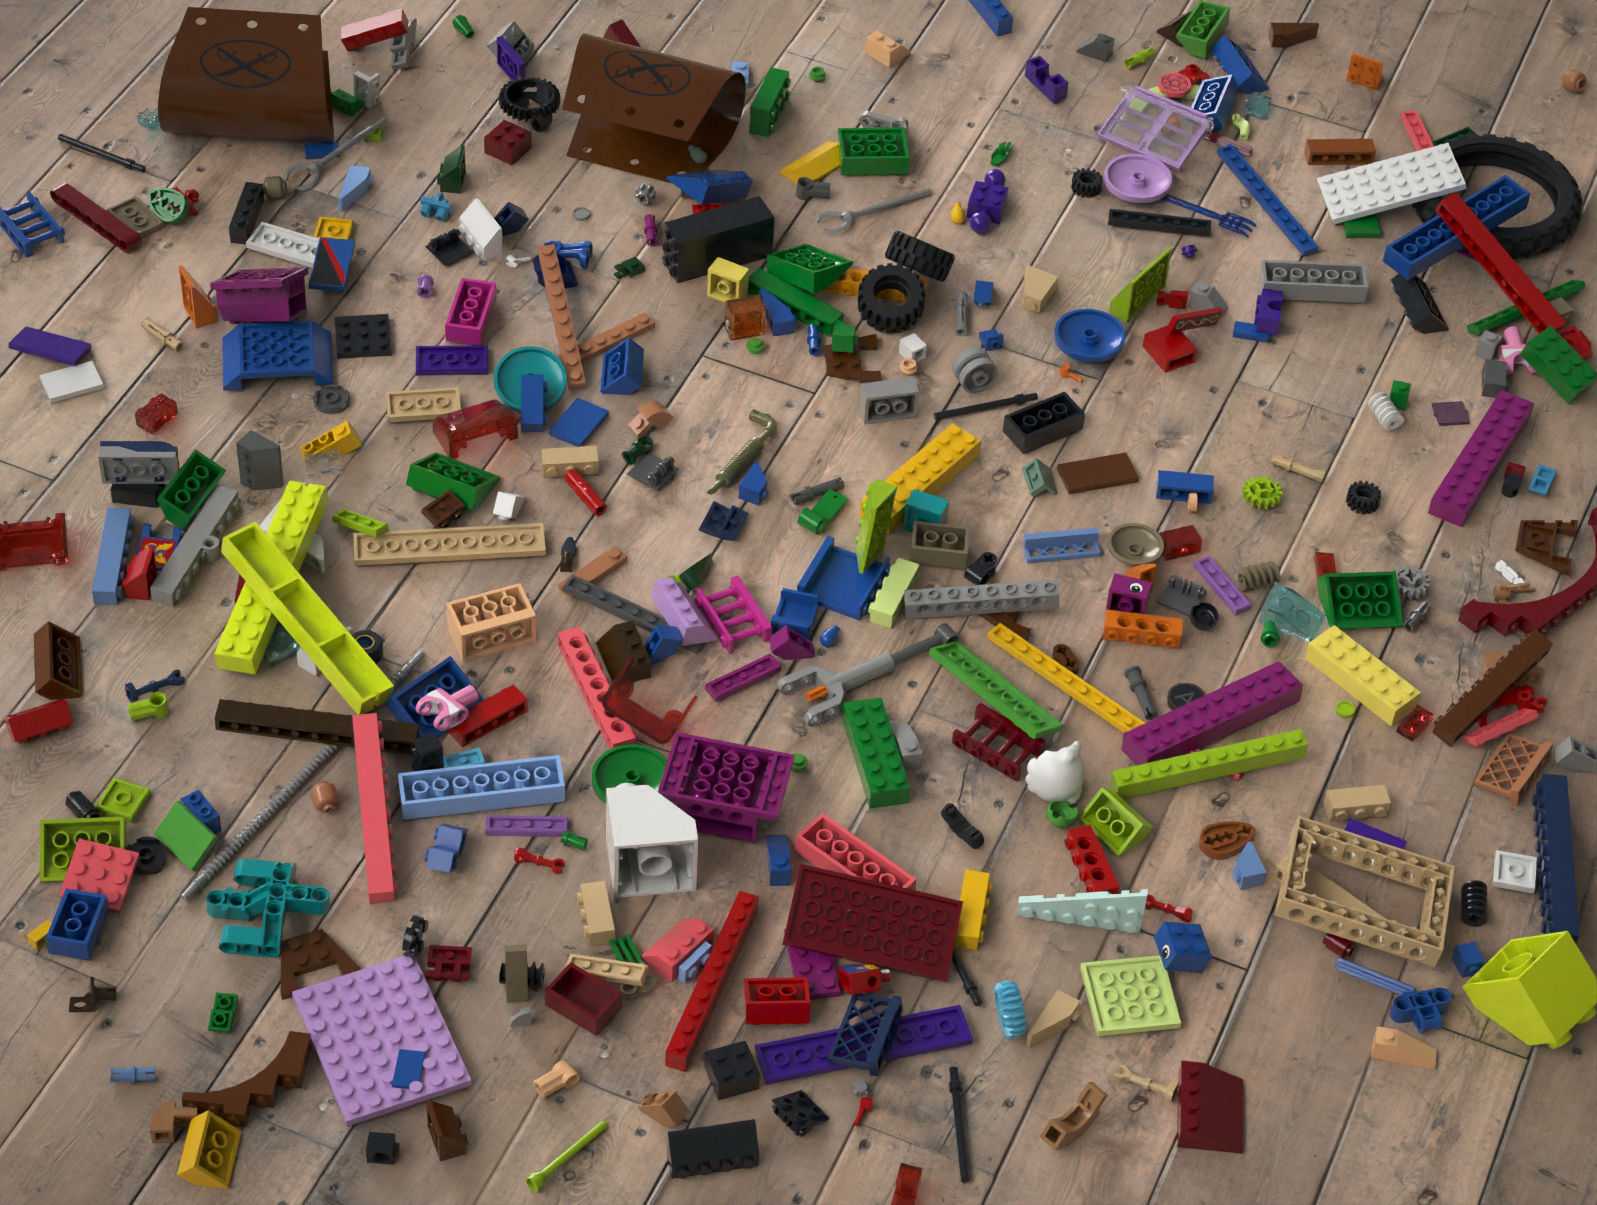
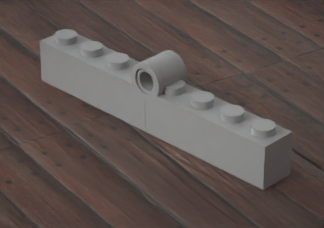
(197, 545)

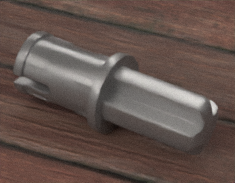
(1416, 616)

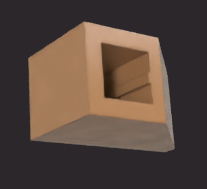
(664, 1107)

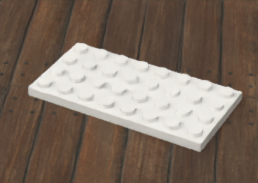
(1391, 183)

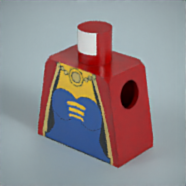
(862, 978)

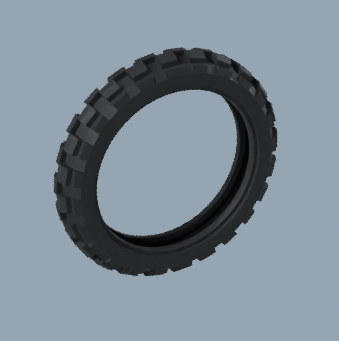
(1537, 166)

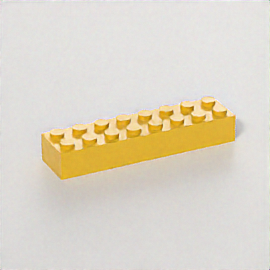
(931, 468)

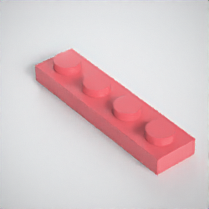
(1416, 130)
(1498, 727)

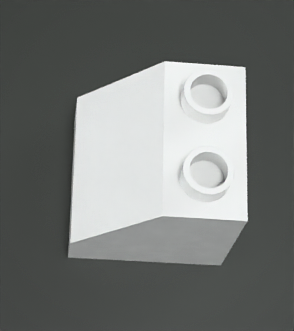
(649, 843)

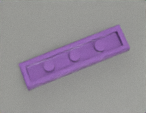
(1222, 585)
(526, 826)

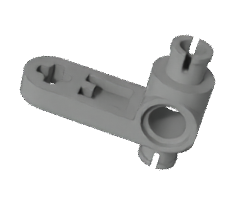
(881, 121)

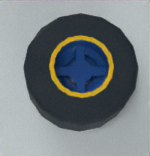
(371, 643)

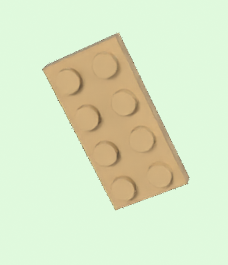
(421, 404)

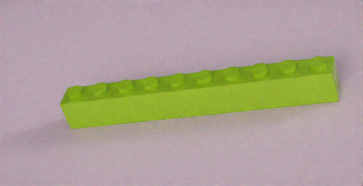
(1209, 764)

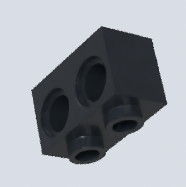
(427, 753)

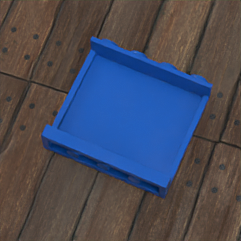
(839, 584)

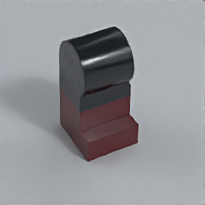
(1513, 479)

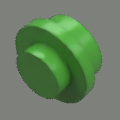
(817, 74)
(755, 346)
(800, 763)

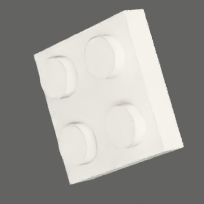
(1514, 871)

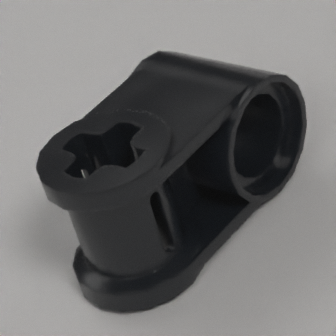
(981, 569)

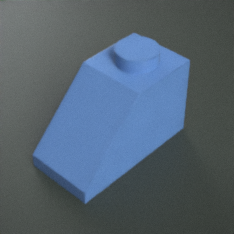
(1249, 869)

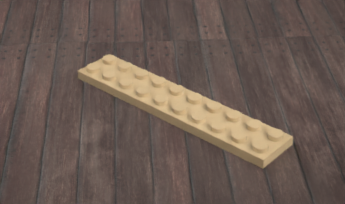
(450, 544)

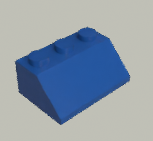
(622, 368)

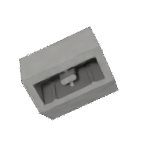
(516, 39)

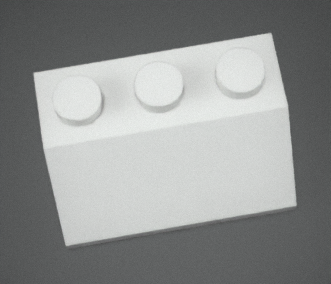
(481, 231)

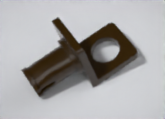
(95, 994)

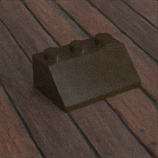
(616, 648)

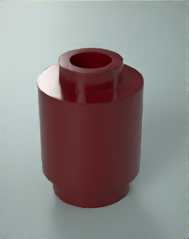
(1338, 945)

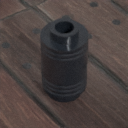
(81, 805)

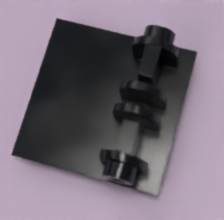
(449, 247)
(798, 1112)

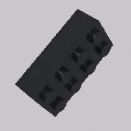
(1043, 422)

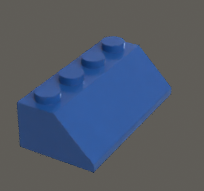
(1236, 62)
(1216, 99)

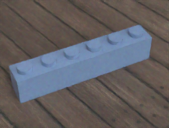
(112, 556)

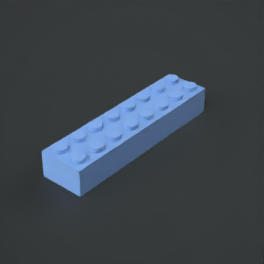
(481, 787)

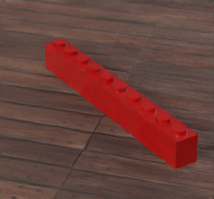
(1499, 264)
(711, 981)

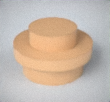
(908, 366)

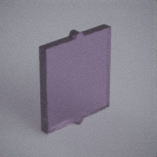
(1450, 413)

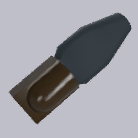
(568, 552)

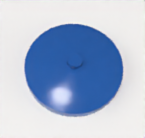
(1089, 335)

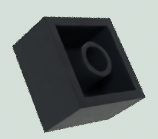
(732, 1070)

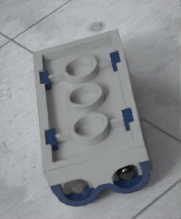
(137, 462)

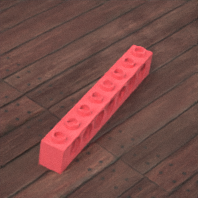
(593, 686)

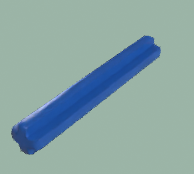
(1374, 977)

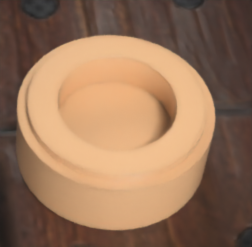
(1192, 502)

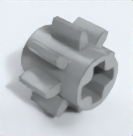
(645, 193)

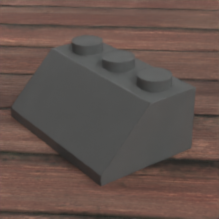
(259, 462)

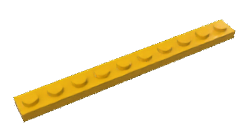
(1063, 678)

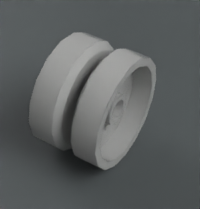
(974, 370)

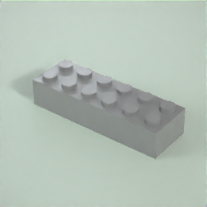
(1315, 280)

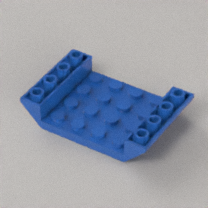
(276, 351)

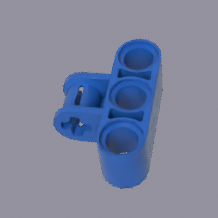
(1422, 1008)

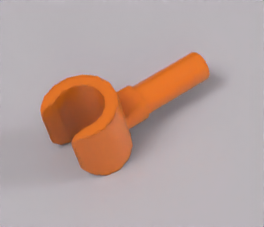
(1065, 372)

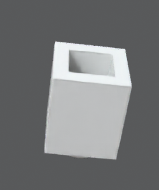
(913, 348)

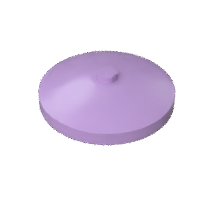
(1137, 178)

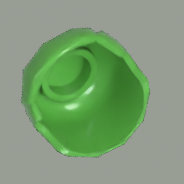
(1061, 814)

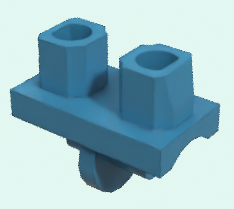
(436, 204)

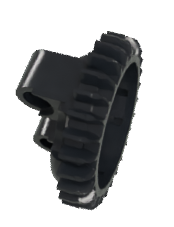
(516, 101)

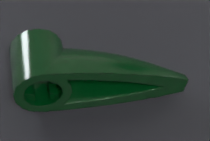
(696, 573)

